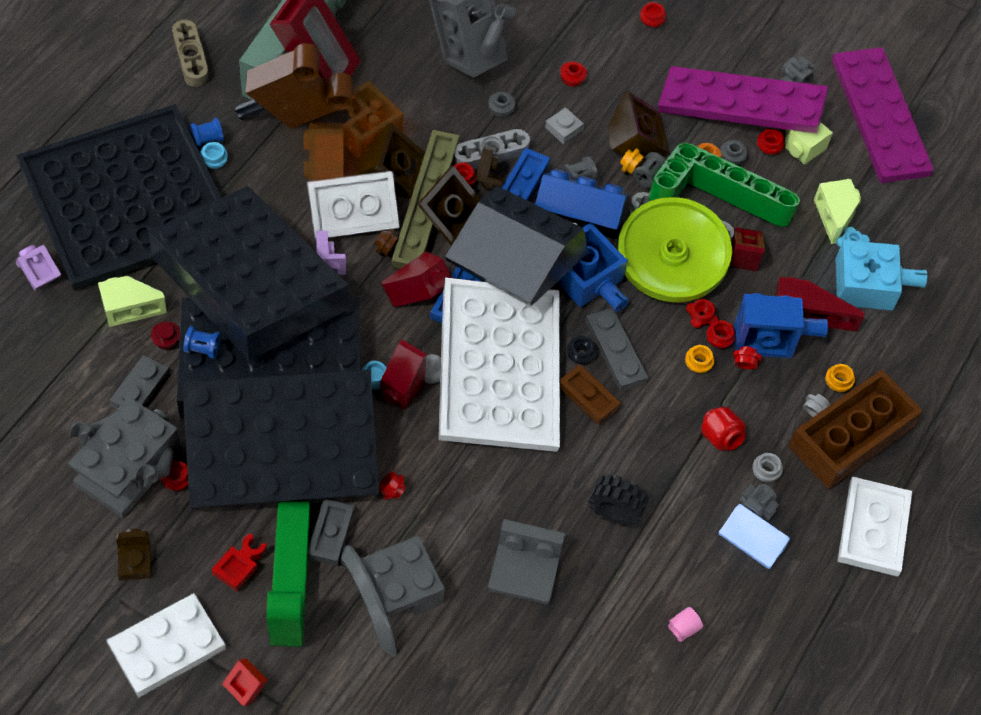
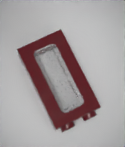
(315, 24)

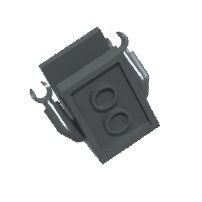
(471, 33)
(124, 455)

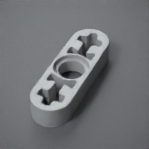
(497, 140)

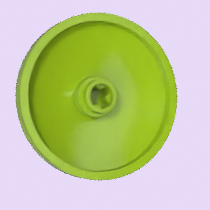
(675, 249)

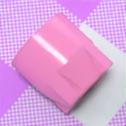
(685, 624)

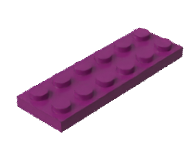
(743, 99)
(882, 115)

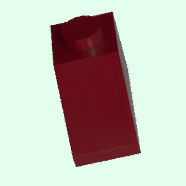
(416, 280)
(403, 375)

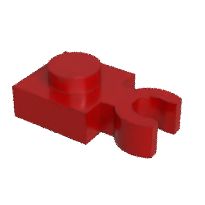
(237, 565)

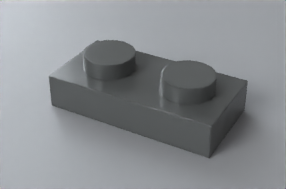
(141, 382)
(330, 532)

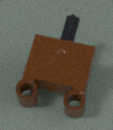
(294, 90)

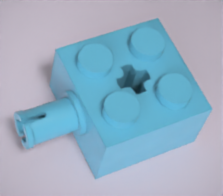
(872, 274)

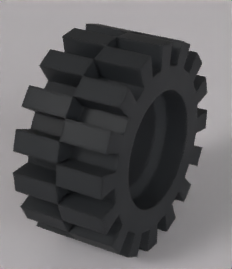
(618, 500)

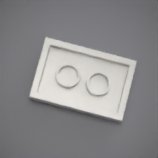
(353, 204)
(875, 526)
(166, 645)

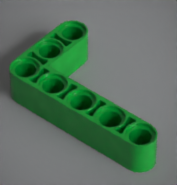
(724, 181)
(288, 592)

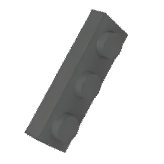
(616, 349)

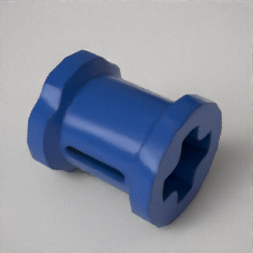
(207, 132)
(193, 336)

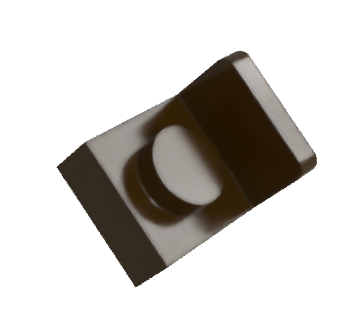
(489, 163)
(133, 555)

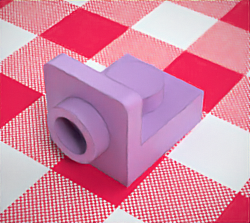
(326, 252)
(37, 266)

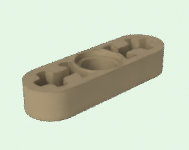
(191, 44)

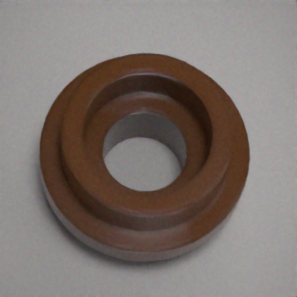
(386, 242)

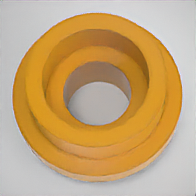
(631, 161)
(699, 352)
(840, 371)

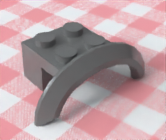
(394, 582)

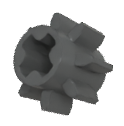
(798, 70)
(760, 500)

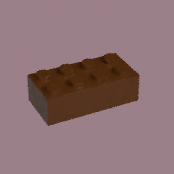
(855, 429)

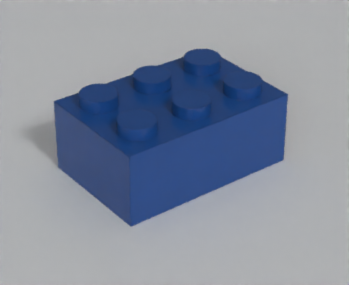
(582, 199)

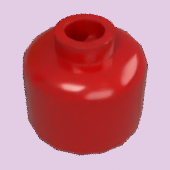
(723, 429)

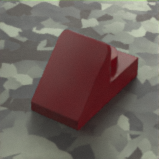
(747, 249)

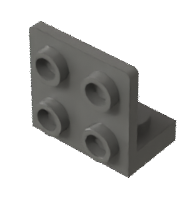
(526, 561)

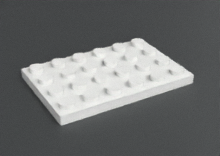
(499, 368)

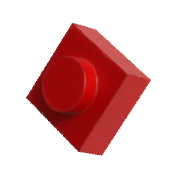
(244, 682)

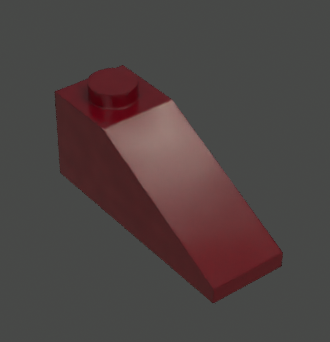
(821, 304)

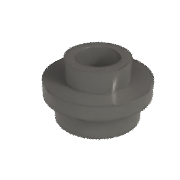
(501, 104)
(735, 157)

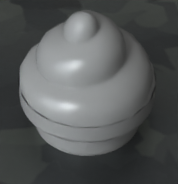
(433, 369)

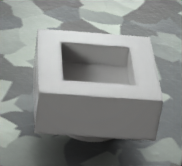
(564, 125)

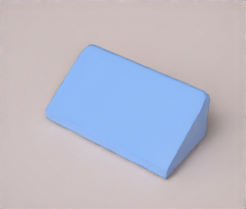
(754, 536)

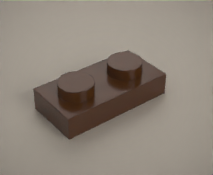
(589, 394)

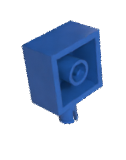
(597, 272)
(774, 324)

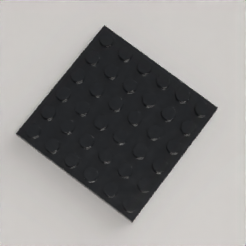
(113, 188)

